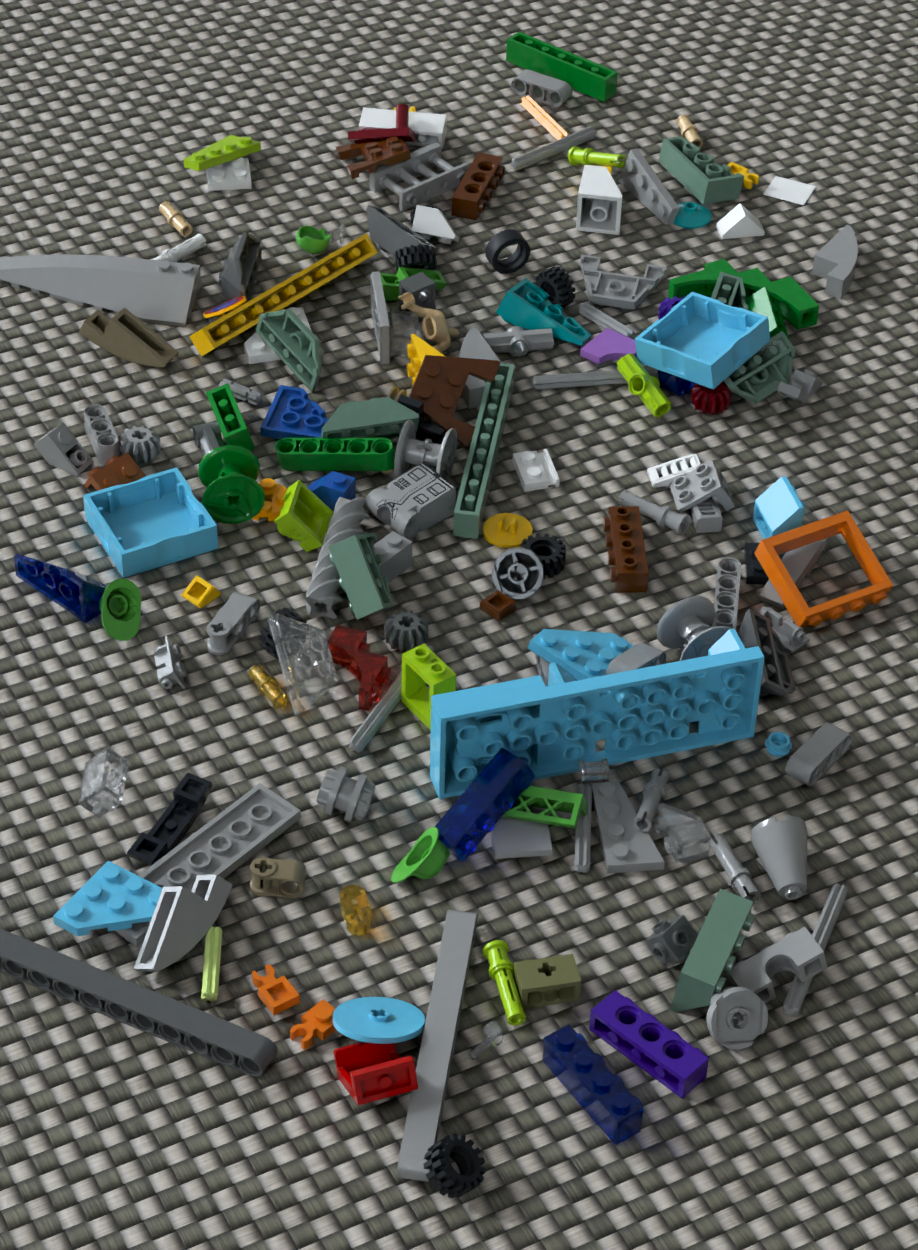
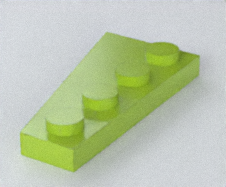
(221, 152)

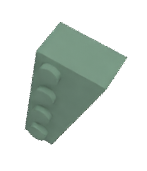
(699, 172)

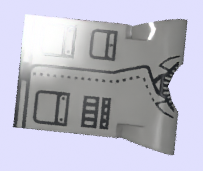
(413, 501)

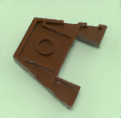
(375, 153)
(441, 385)

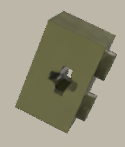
(547, 981)

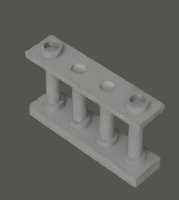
(420, 162)

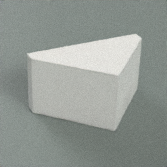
(739, 224)

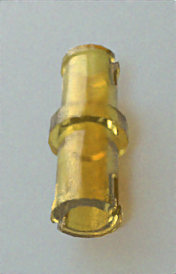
(268, 686)

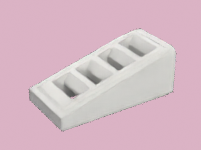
(672, 470)

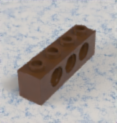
(477, 186)

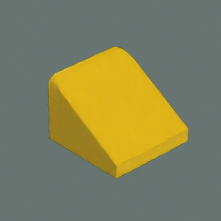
(200, 592)

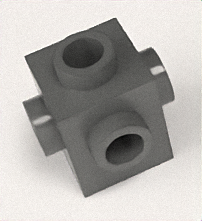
(672, 939)

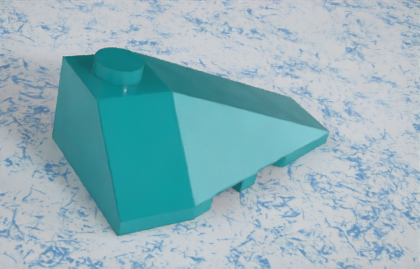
(529, 308)

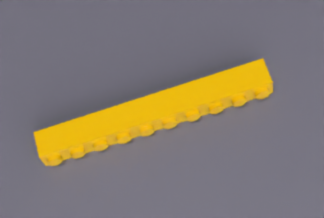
(283, 294)

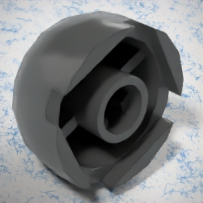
(518, 572)

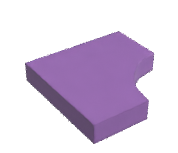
(608, 346)

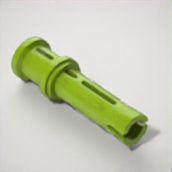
(591, 157)
(502, 972)

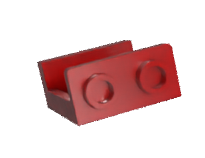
(374, 1071)

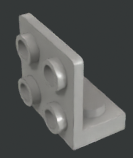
(700, 485)

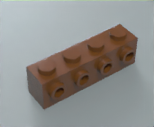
(626, 549)

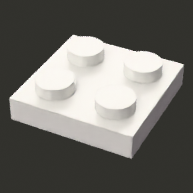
(230, 175)

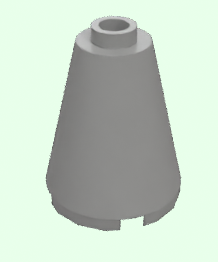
(783, 853)

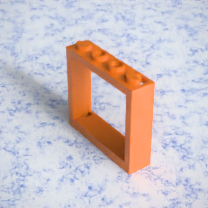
(843, 523)

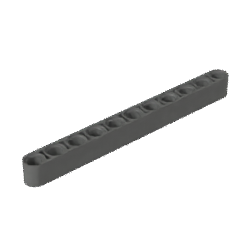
(135, 1005)

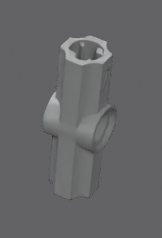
(520, 341)

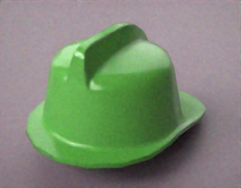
(121, 609)
(424, 859)

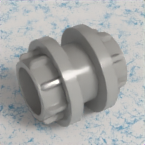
(346, 794)

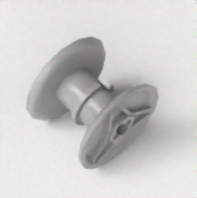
(416, 451)
(689, 627)

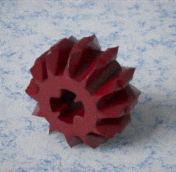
(710, 399)

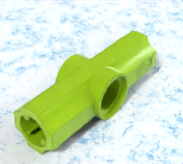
(643, 385)

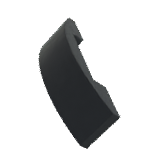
(174, 822)

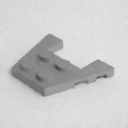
(618, 289)

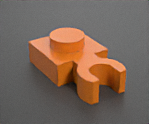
(275, 993)
(315, 1022)

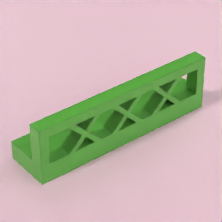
(552, 801)

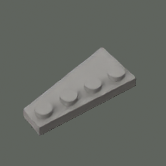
(647, 188)
(622, 844)

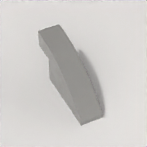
(837, 262)
(475, 347)
(181, 921)

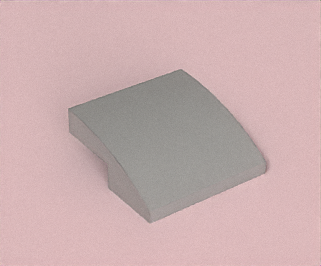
(520, 838)

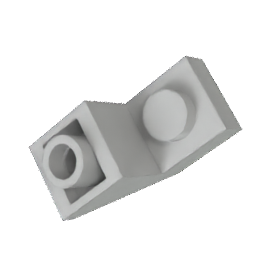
(801, 386)

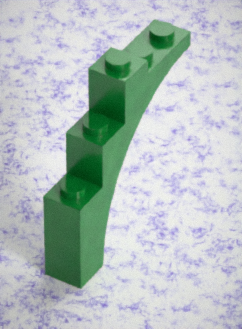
(793, 300)

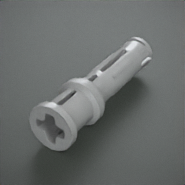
(663, 515)

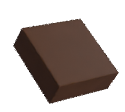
(498, 605)

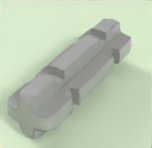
(243, 393)

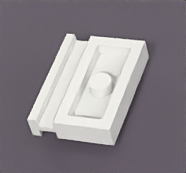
(535, 470)

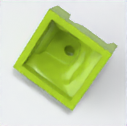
(303, 517)

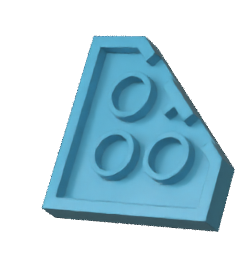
(579, 652)
(110, 901)

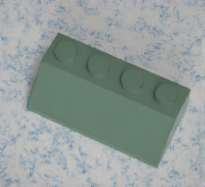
(713, 951)

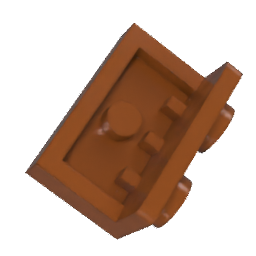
(116, 472)

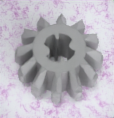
(140, 443)

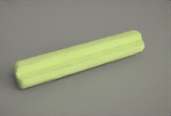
(211, 964)

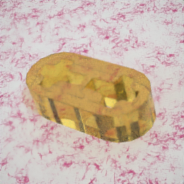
(351, 910)

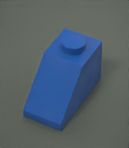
(332, 487)

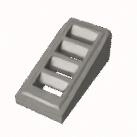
(706, 516)

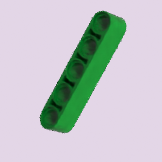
(335, 454)

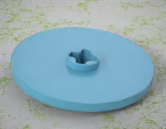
(378, 1020)

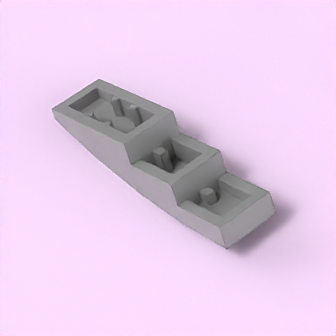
(799, 566)

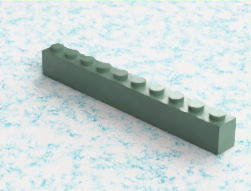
(483, 454)

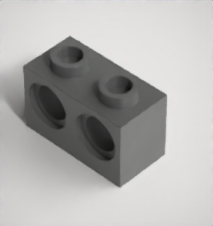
(422, 289)

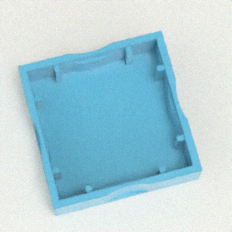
(702, 340)
(150, 522)

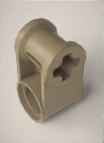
(280, 878)

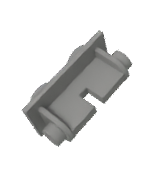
(789, 633)
(169, 666)

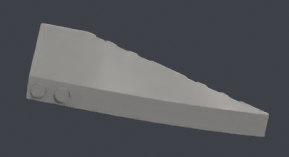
(147, 288)

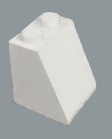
(598, 202)

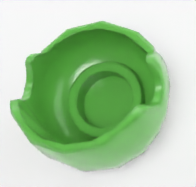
(312, 240)

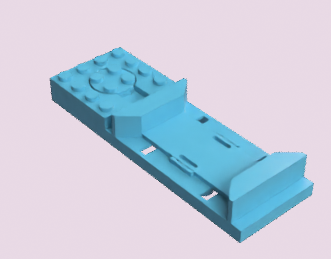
(634, 710)

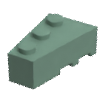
(730, 291)

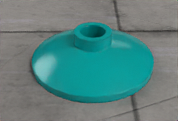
(692, 215)

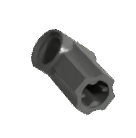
(207, 436)

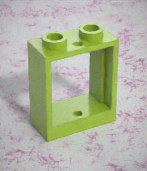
(416, 672)

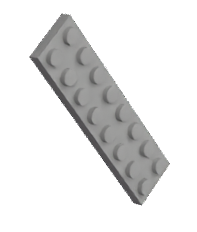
(220, 845)

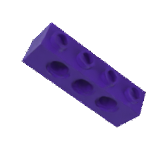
(649, 1044)

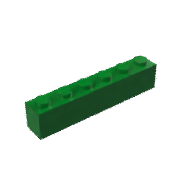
(560, 64)

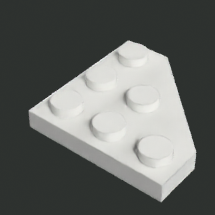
(259, 351)

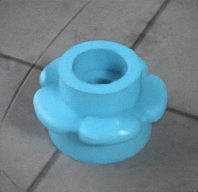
(778, 744)

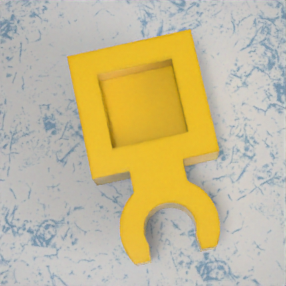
(749, 178)

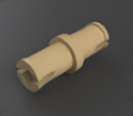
(689, 130)
(175, 219)

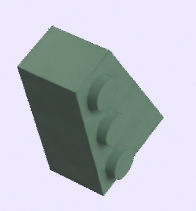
(361, 575)

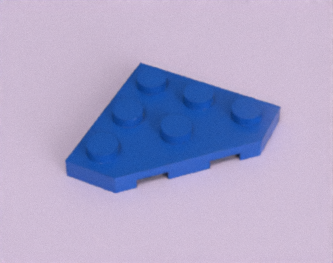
(293, 415)

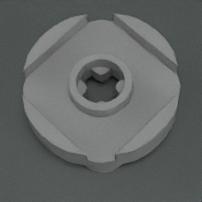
(723, 1008)

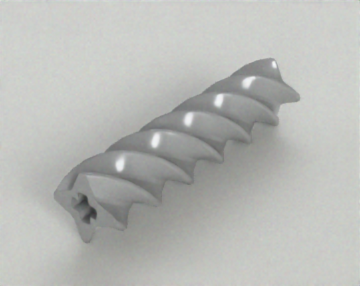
(324, 585)

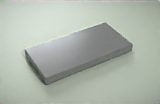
(380, 318)

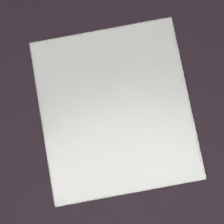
(789, 190)

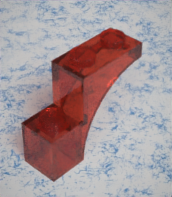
(351, 651)

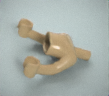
(433, 324)

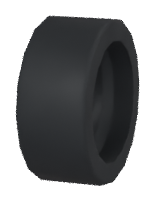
(502, 240)

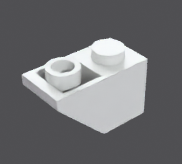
(432, 223)

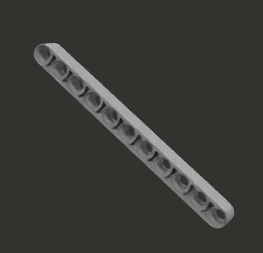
(437, 1044)

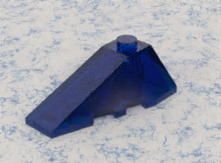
(67, 588)

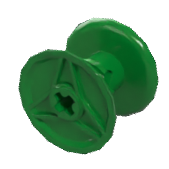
(231, 484)

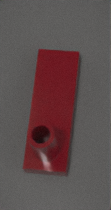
(401, 131)

